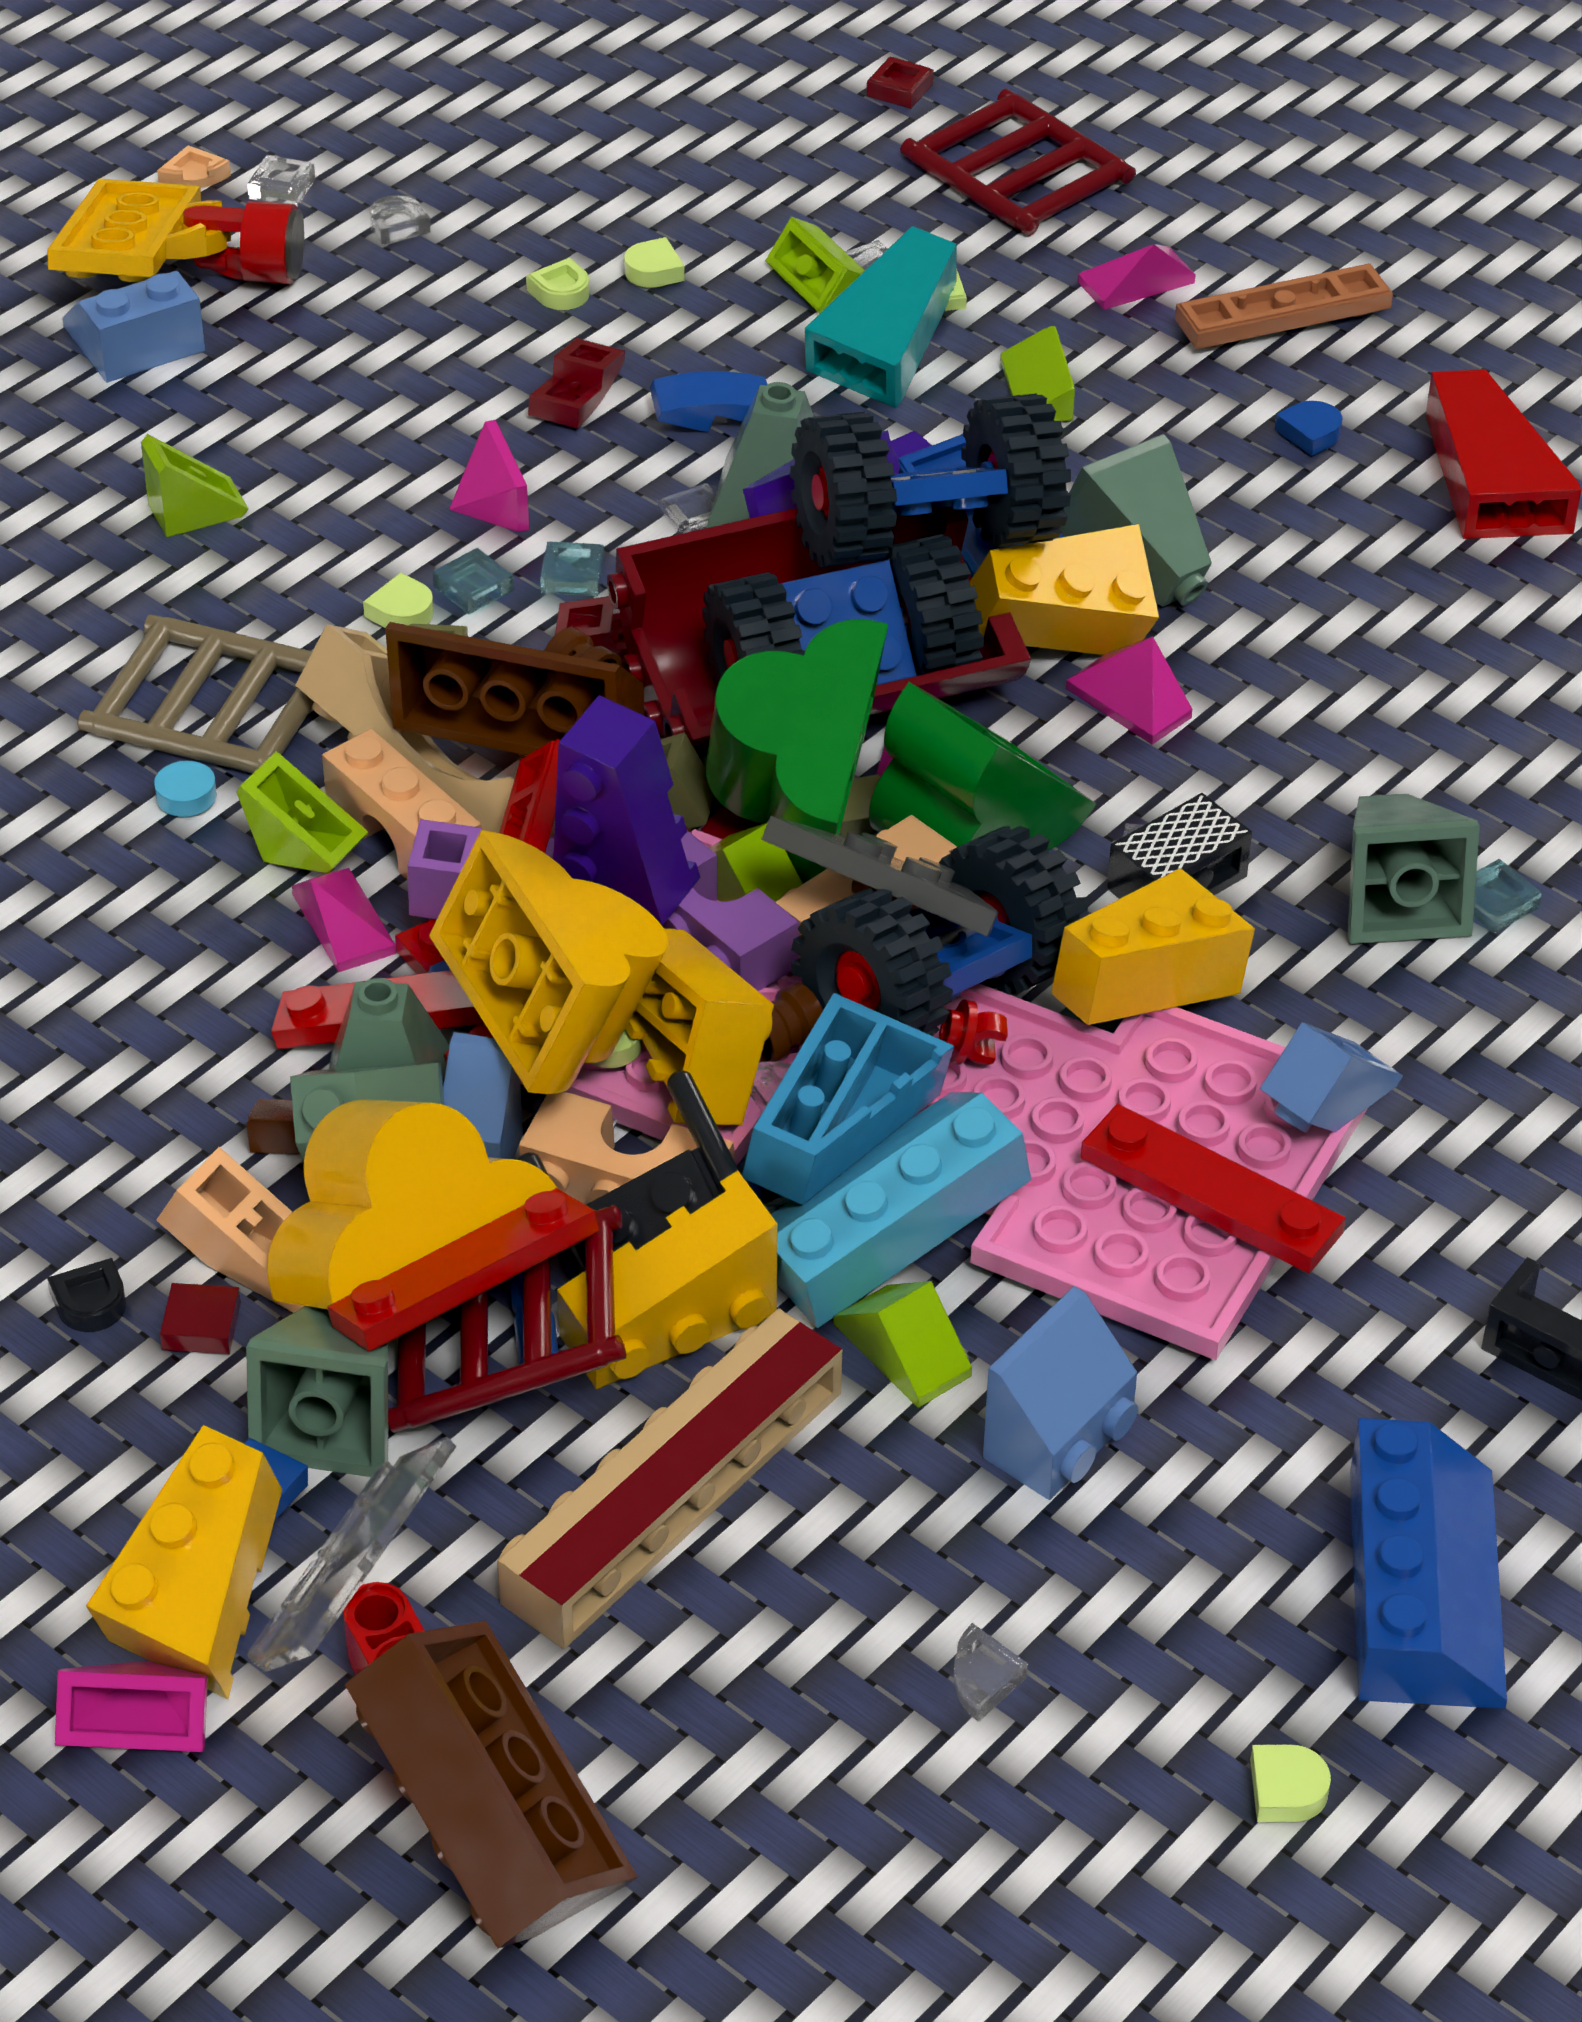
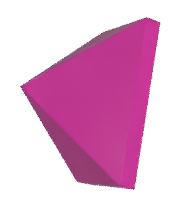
(1136, 276)
(493, 483)
(1134, 690)
(343, 919)
(131, 1707)

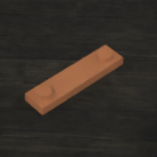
(1283, 306)

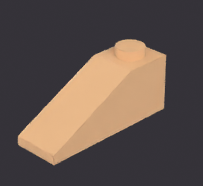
(227, 1221)

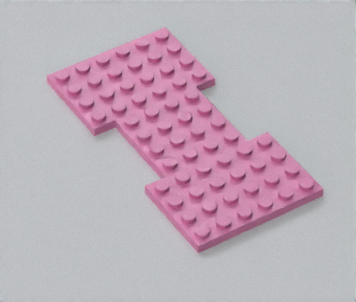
(1074, 1220)

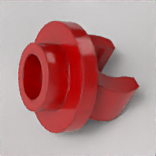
(972, 1032)

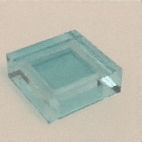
(572, 568)
(473, 581)
(1503, 896)

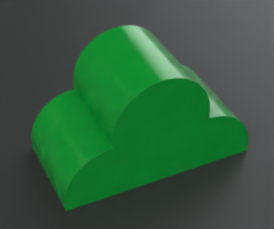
(795, 728)
(966, 778)

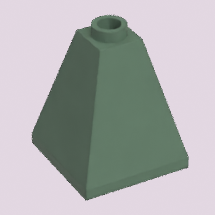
(759, 447)
(1147, 490)
(1411, 870)
(385, 1028)
(318, 1394)

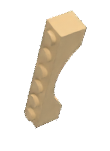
(352, 687)

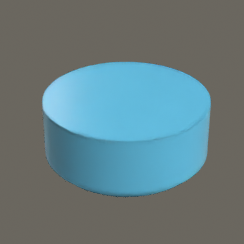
(185, 788)

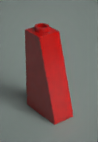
(1496, 462)

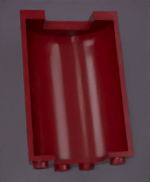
(661, 604)

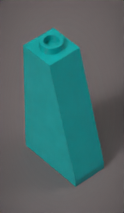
(885, 318)

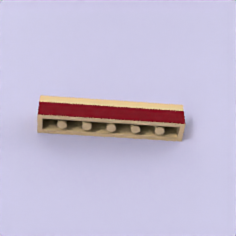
(668, 1477)

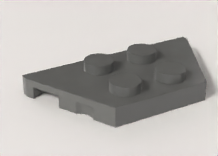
(874, 864)

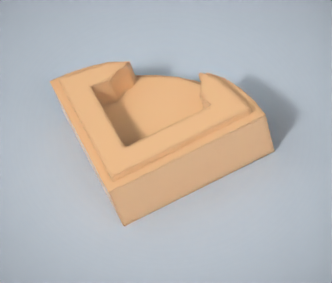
(194, 167)

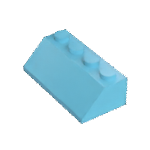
(898, 1203)

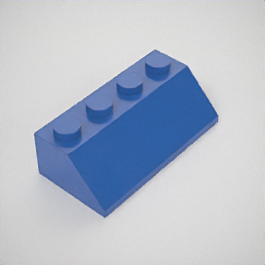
(1424, 1569)

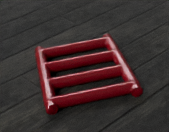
(1039, 126)
(539, 1365)

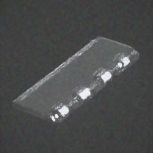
(348, 1557)

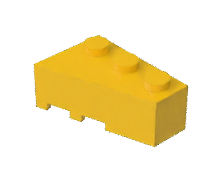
(1072, 591)
(1152, 952)
(703, 1022)
(686, 1284)
(193, 1560)

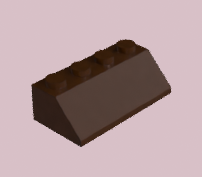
(495, 690)
(489, 1781)

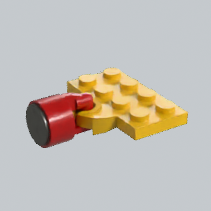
(138, 225)

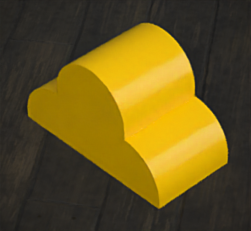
(546, 958)
(387, 1191)

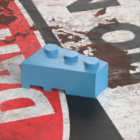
(842, 1098)

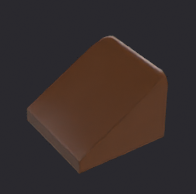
(272, 1127)

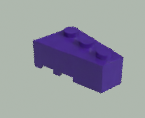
(616, 810)

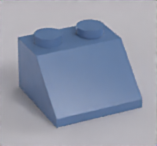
(138, 326)
(1058, 1397)

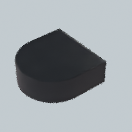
(89, 1296)

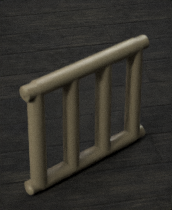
(213, 745)

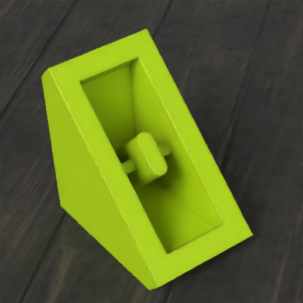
(186, 491)
(295, 819)
(750, 864)
(908, 1339)

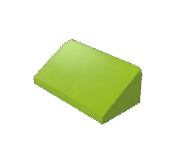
(812, 263)
(1041, 368)

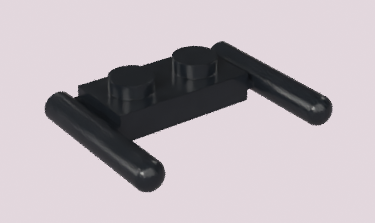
(682, 1181)

